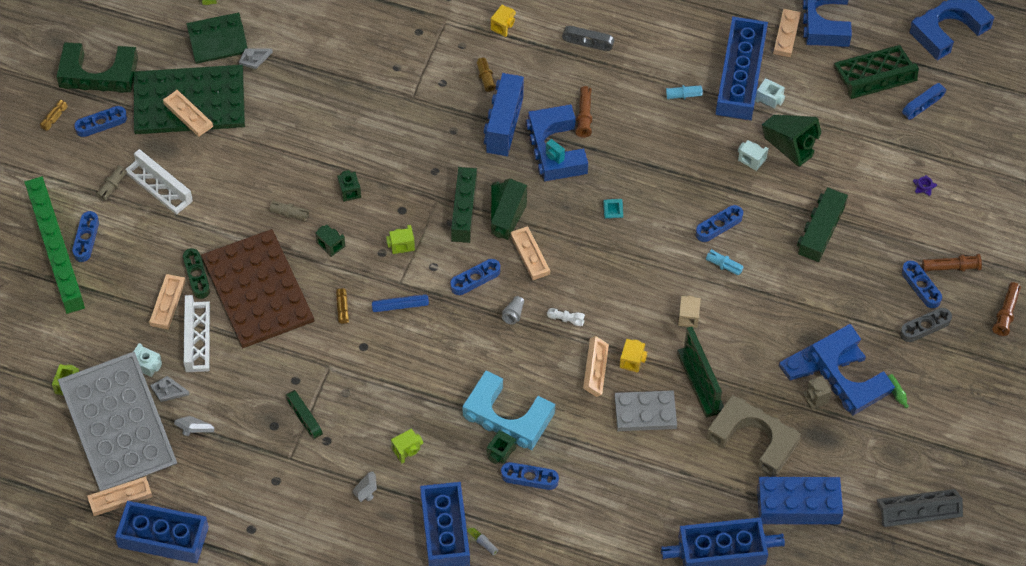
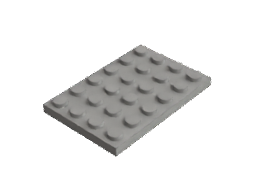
(117, 421)

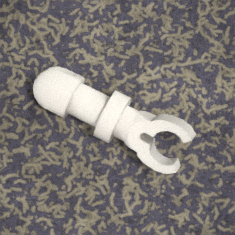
(574, 318)

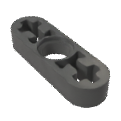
(577, 36)
(921, 332)

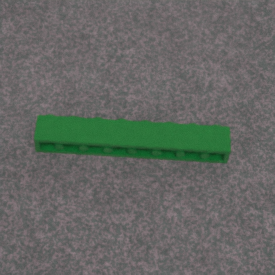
(54, 245)

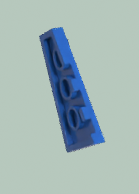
(800, 364)

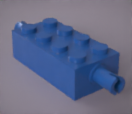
(723, 544)

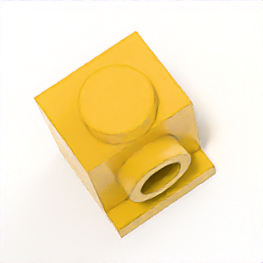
(503, 20)

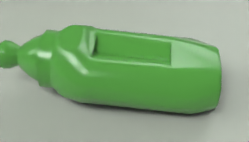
(898, 392)

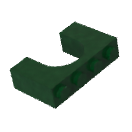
(117, 78)

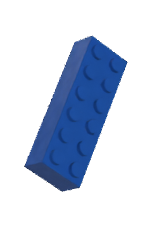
(741, 68)

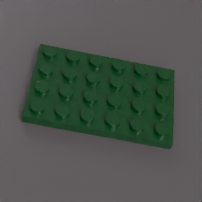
(212, 90)

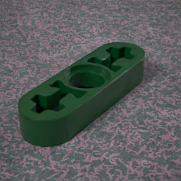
(195, 280)
(303, 414)

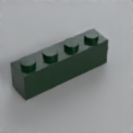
(464, 205)
(822, 224)

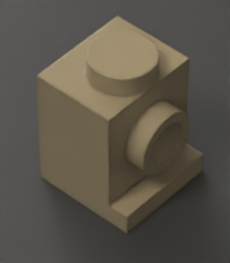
(817, 392)

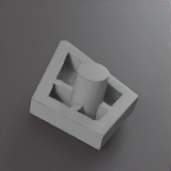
(254, 57)
(168, 389)
(192, 425)
(366, 487)

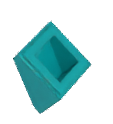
(613, 208)

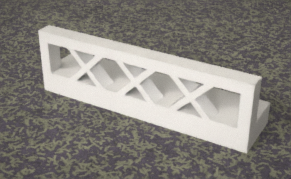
(161, 176)
(189, 333)

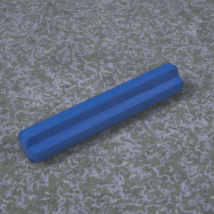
(400, 303)

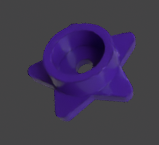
(924, 181)

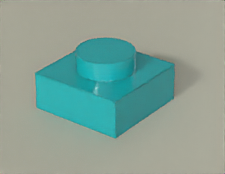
(555, 151)

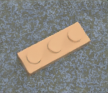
(787, 33)
(188, 113)
(530, 253)
(167, 301)
(596, 366)
(119, 495)

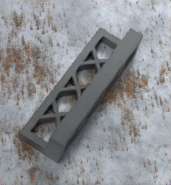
(920, 507)

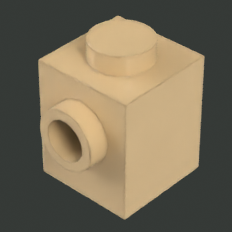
(689, 311)

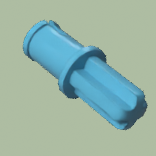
(684, 92)
(724, 262)

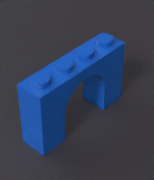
(823, 31)
(934, 39)
(545, 123)
(854, 395)

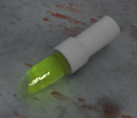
(482, 540)

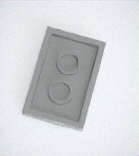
(645, 411)

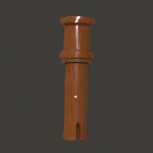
(584, 117)
(961, 262)
(1005, 315)

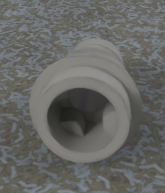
(512, 312)

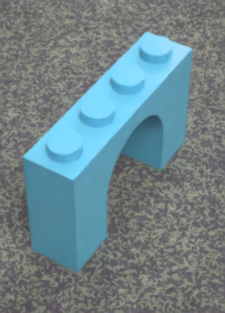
(525, 429)

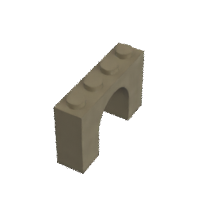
(740, 414)

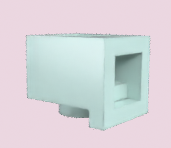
(770, 93)
(752, 154)
(148, 360)

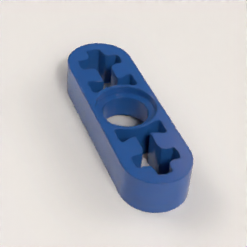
(924, 101)
(115, 121)
(723, 216)
(82, 229)
(472, 284)
(923, 293)
(543, 484)

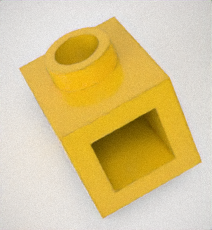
(633, 355)

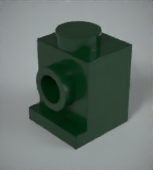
(349, 186)
(330, 240)
(499, 443)

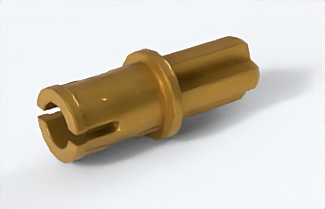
(486, 74)

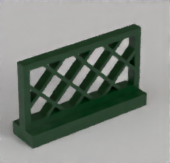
(880, 80)
(700, 374)

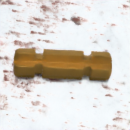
(53, 115)
(342, 306)

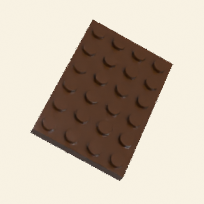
(257, 288)

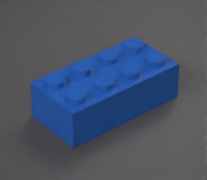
(504, 114)
(800, 500)
(445, 525)
(162, 532)

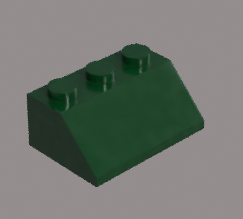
(217, 38)

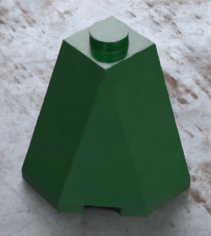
(793, 136)
(507, 206)

